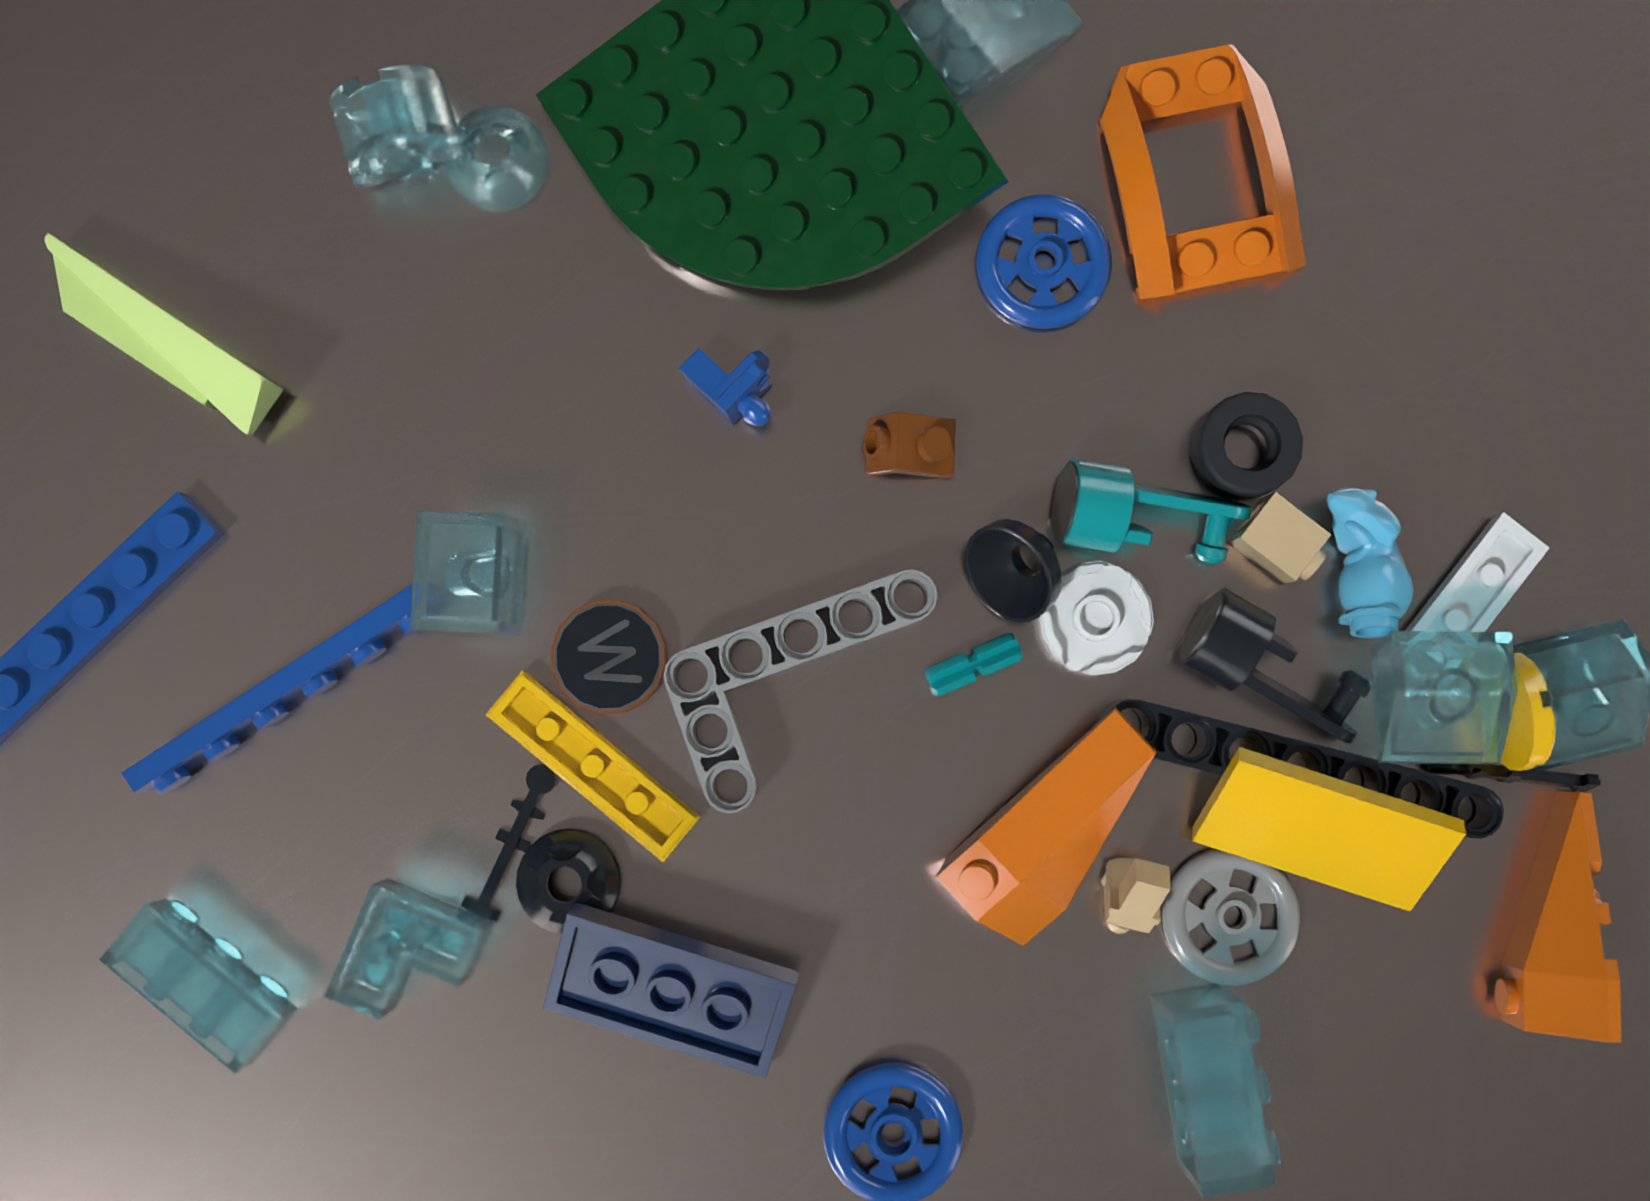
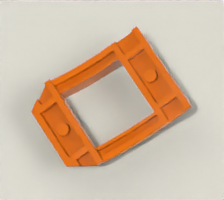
(1213, 252)

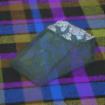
(986, 43)

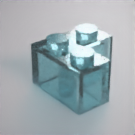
(402, 932)

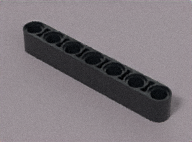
(1217, 736)

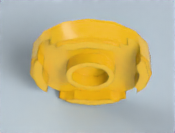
(1531, 725)

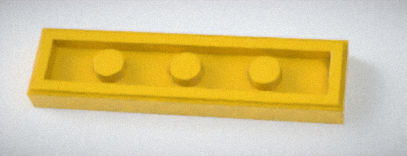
(593, 765)

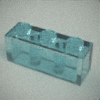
(199, 982)

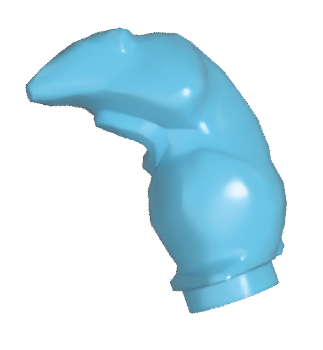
(1374, 577)

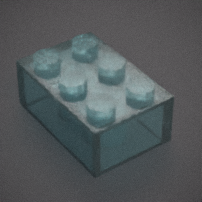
(1215, 1089)

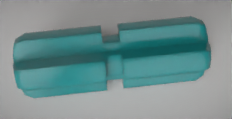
(983, 660)

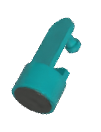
(1096, 507)

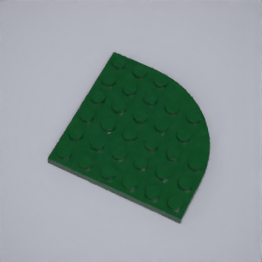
(772, 138)

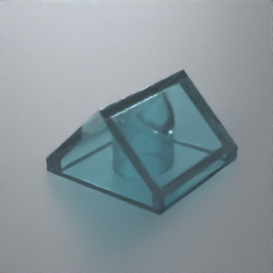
(468, 573)

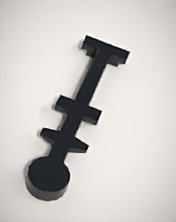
(540, 781)
(1577, 782)

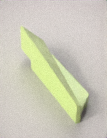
(160, 340)

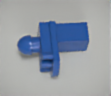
(732, 393)

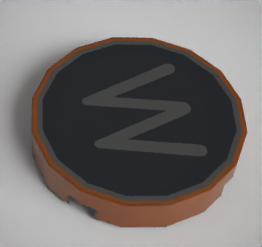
(608, 657)

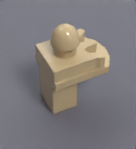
(1134, 894)

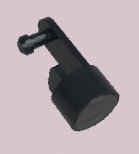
(1230, 641)

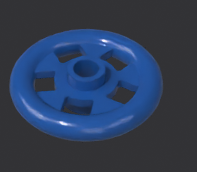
(1017, 222)
(844, 1136)

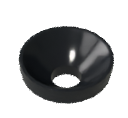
(1002, 576)
(574, 849)

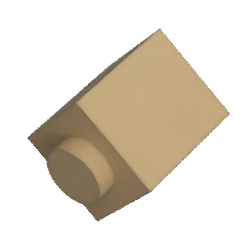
(1281, 540)

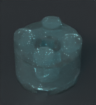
(396, 126)

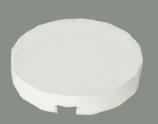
(1097, 619)

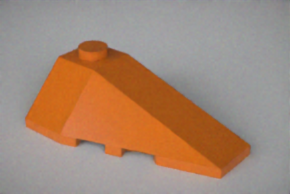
(1041, 844)
(1555, 953)

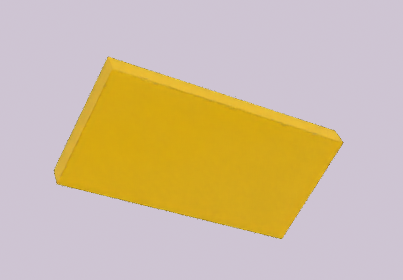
(1327, 829)

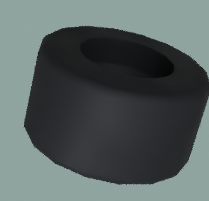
(1276, 425)

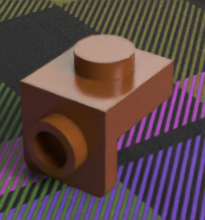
(910, 445)

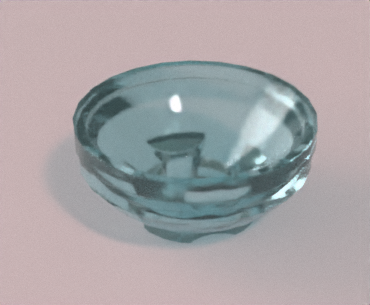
(513, 178)

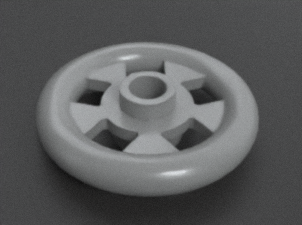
(1216, 962)

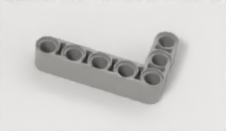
(776, 659)

